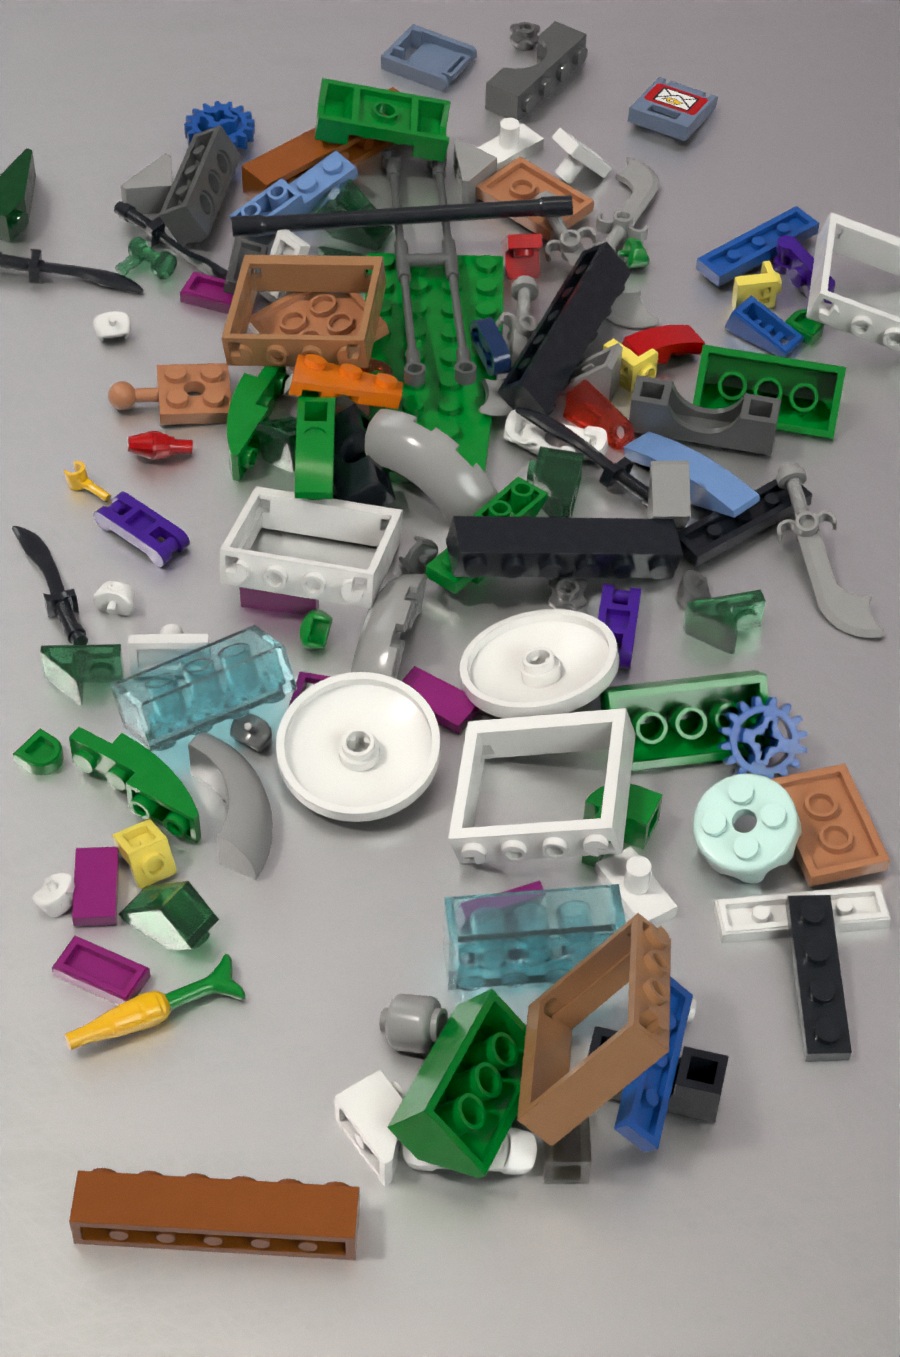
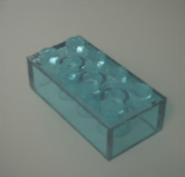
(204, 688)
(525, 934)

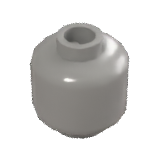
(413, 1022)

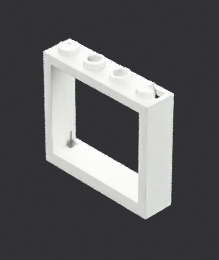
(869, 247)
(317, 518)
(536, 736)

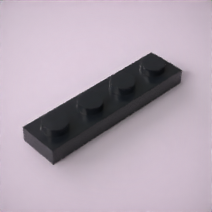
(721, 532)
(818, 978)

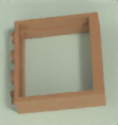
(303, 274)
(560, 1099)

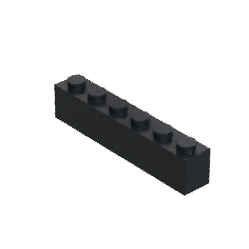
(566, 330)
(563, 547)

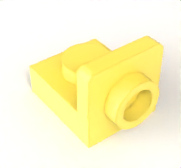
(761, 286)
(635, 365)
(146, 852)

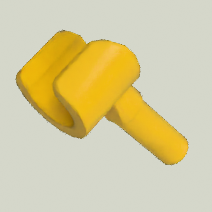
(80, 480)

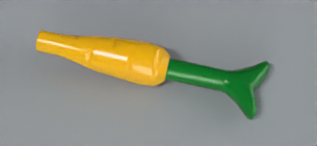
(154, 1007)

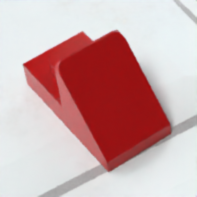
(521, 255)

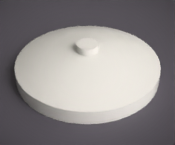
(539, 663)
(358, 746)

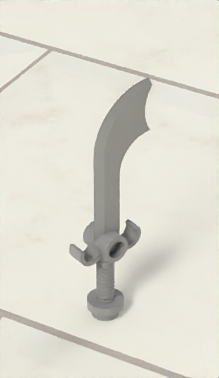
(644, 185)
(627, 307)
(521, 328)
(842, 609)

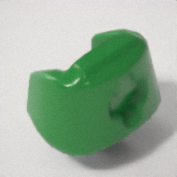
(634, 254)
(315, 630)

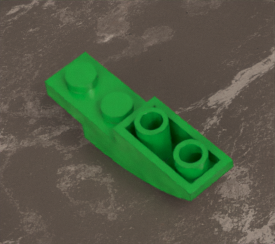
(249, 405)
(314, 446)
(515, 500)
(150, 784)

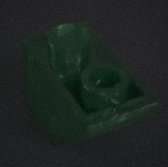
(349, 198)

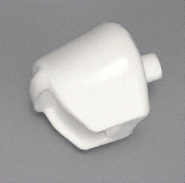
(112, 325)
(115, 598)
(56, 895)

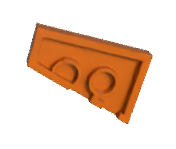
(333, 380)

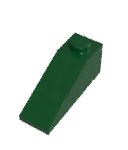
(16, 195)

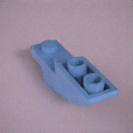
(303, 192)

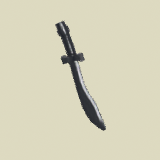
(156, 233)
(36, 265)
(612, 472)
(59, 601)

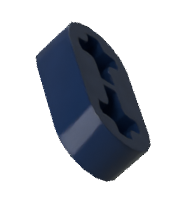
(490, 346)

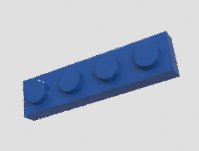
(755, 246)
(647, 1097)

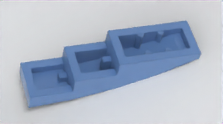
(710, 483)

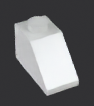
(364, 1115)

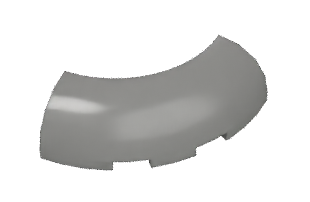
(429, 462)
(392, 612)
(247, 830)

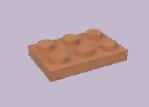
(525, 181)
(836, 827)

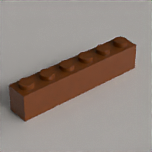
(299, 156)
(215, 1214)

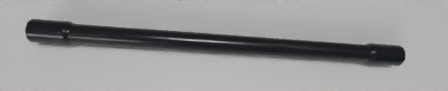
(544, 207)

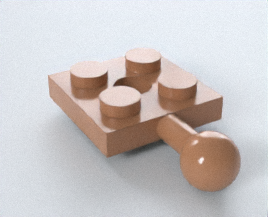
(173, 385)

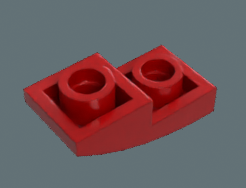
(665, 340)

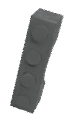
(517, 91)
(742, 426)

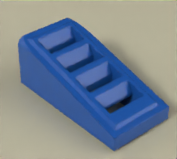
(754, 323)

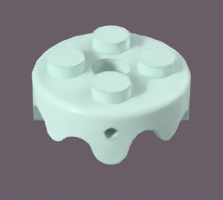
(750, 853)

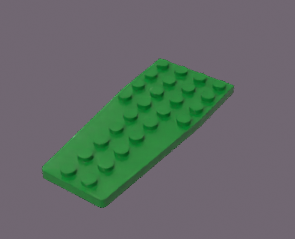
(441, 400)

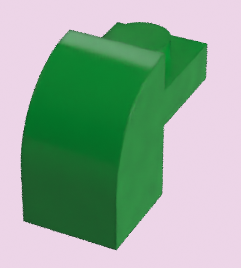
(641, 817)

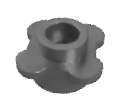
(524, 35)
(567, 593)

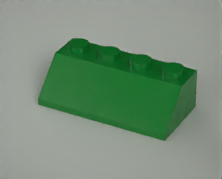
(807, 389)
(681, 717)
(465, 1088)

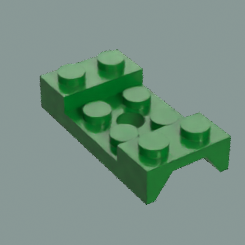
(358, 111)

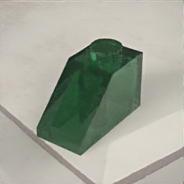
(560, 476)
(171, 915)

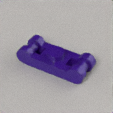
(797, 265)
(142, 528)
(620, 613)

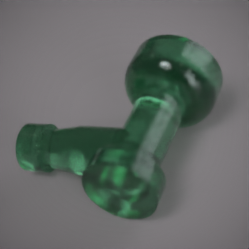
(161, 263)

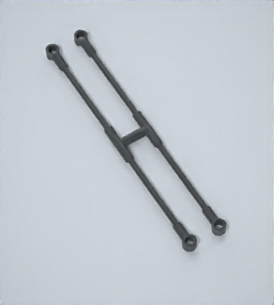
(414, 370)

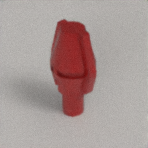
(158, 445)

